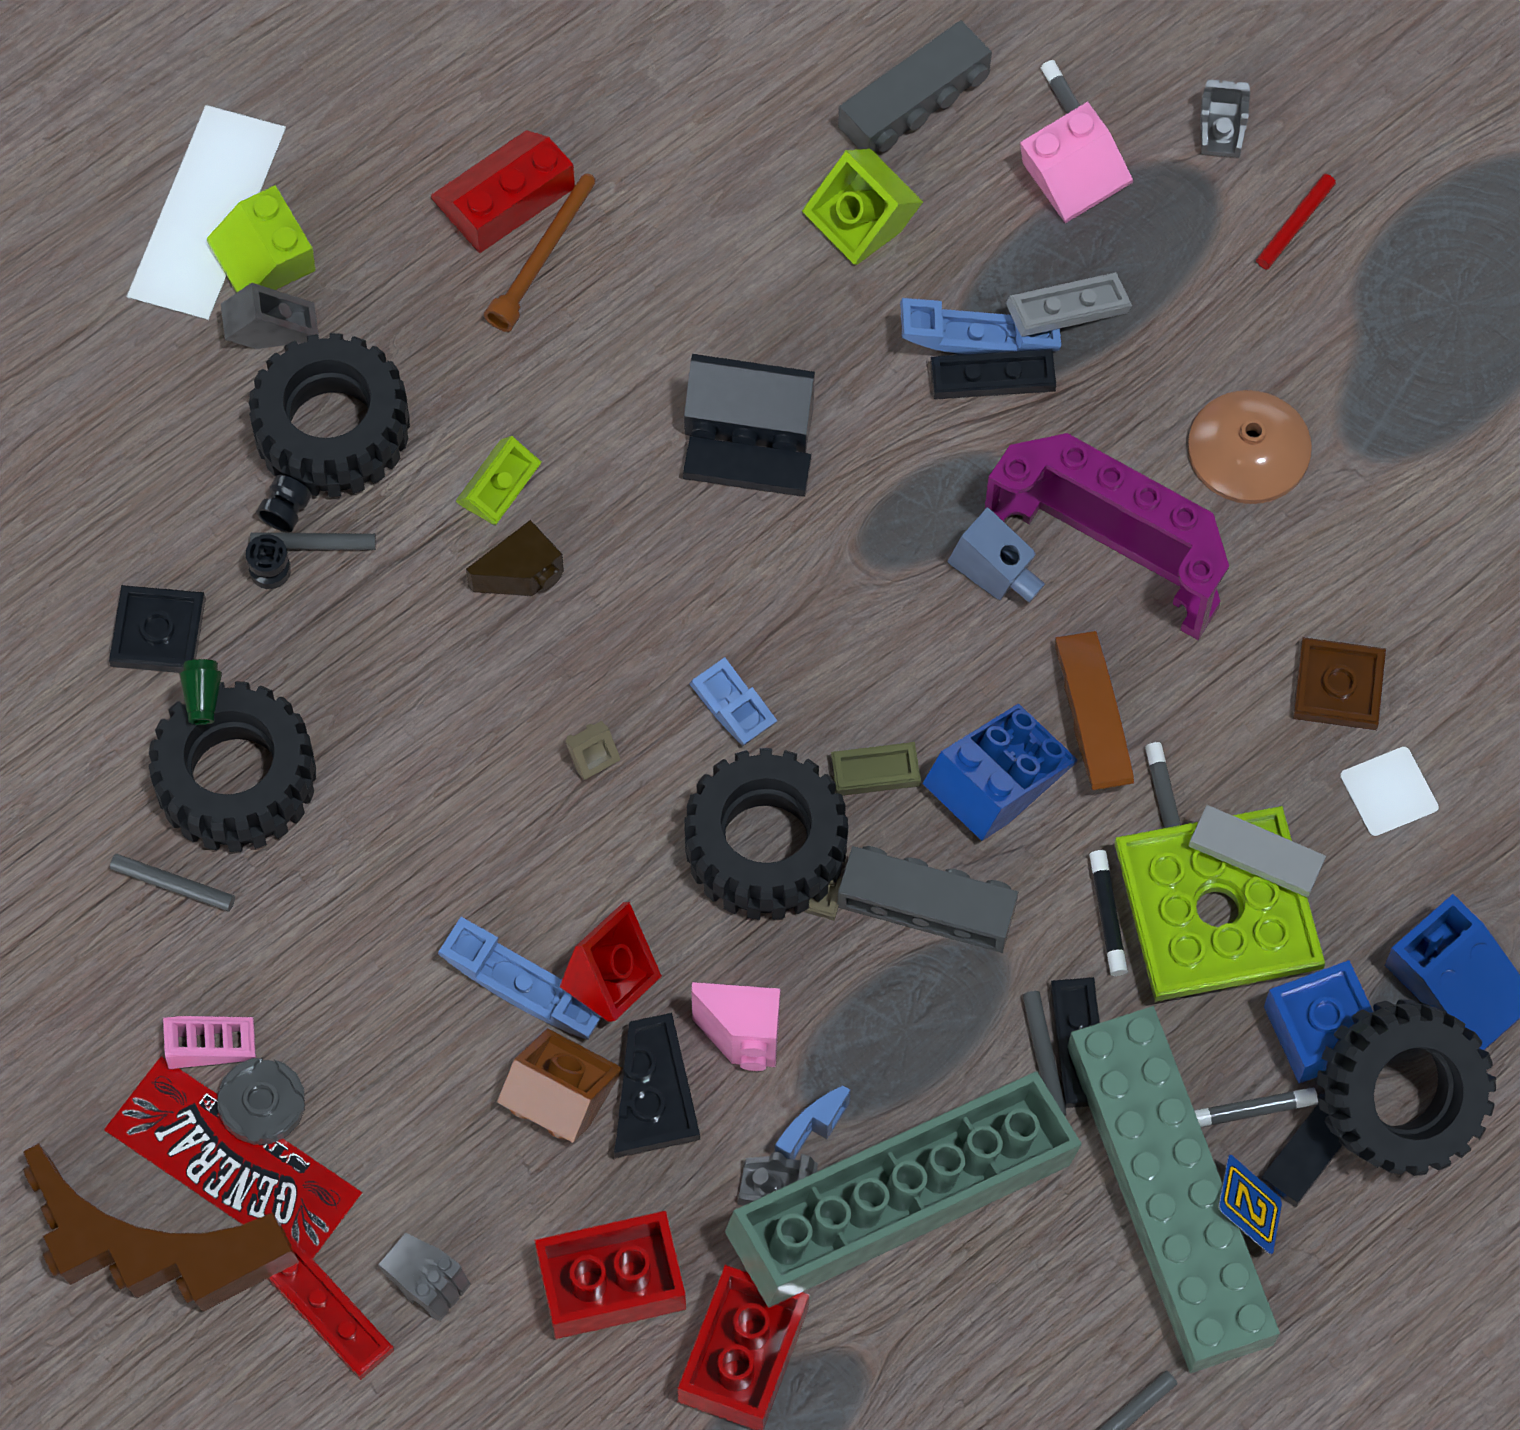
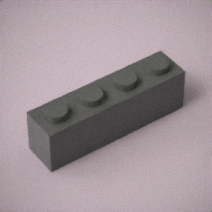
(915, 89)
(927, 898)

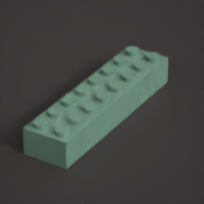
(902, 1188)
(1172, 1189)

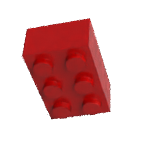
(610, 1274)
(741, 1351)

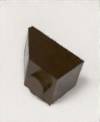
(518, 565)

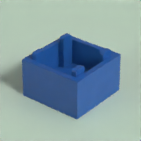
(1311, 1011)

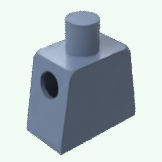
(996, 558)

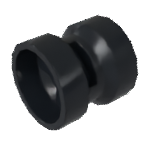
(284, 503)
(266, 570)

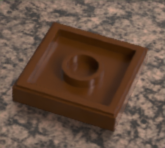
(1339, 683)

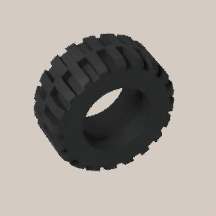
(323, 368)
(775, 783)
(243, 815)
(1454, 1111)

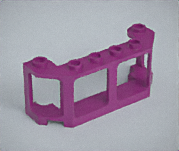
(1119, 511)

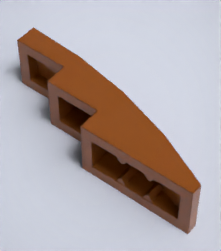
(1094, 710)

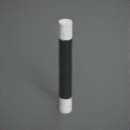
(1108, 913)

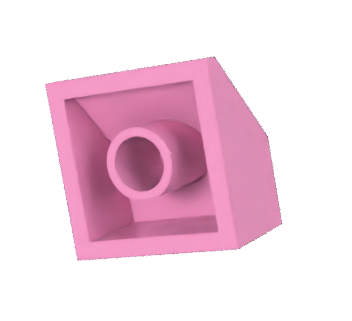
(1075, 162)
(739, 1022)

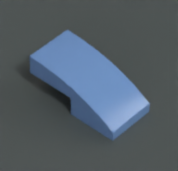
(732, 702)
(818, 1117)

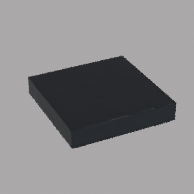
(156, 628)

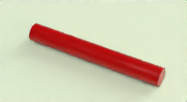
(1296, 221)

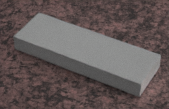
(1068, 304)
(1257, 851)

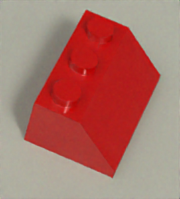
(506, 189)

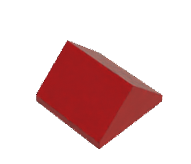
(611, 965)

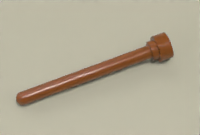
(504, 311)

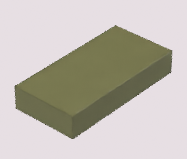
(876, 768)

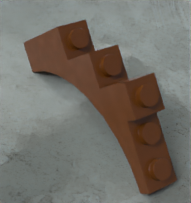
(211, 1263)

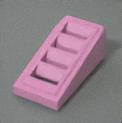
(209, 1026)

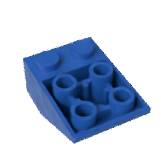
(998, 771)
(1459, 970)

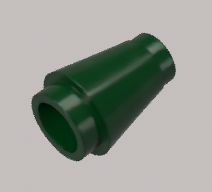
(200, 689)

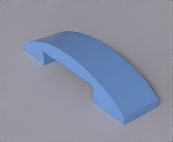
(967, 331)
(516, 979)

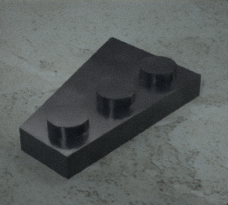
(655, 1090)

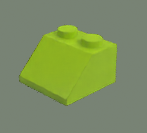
(861, 204)
(262, 243)

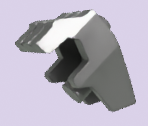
(1224, 117)
(772, 1173)
(425, 1275)

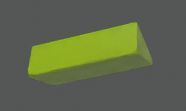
(499, 480)

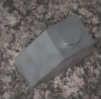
(267, 318)

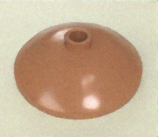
(1246, 466)

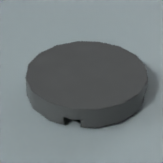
(261, 1101)

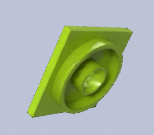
(1182, 952)

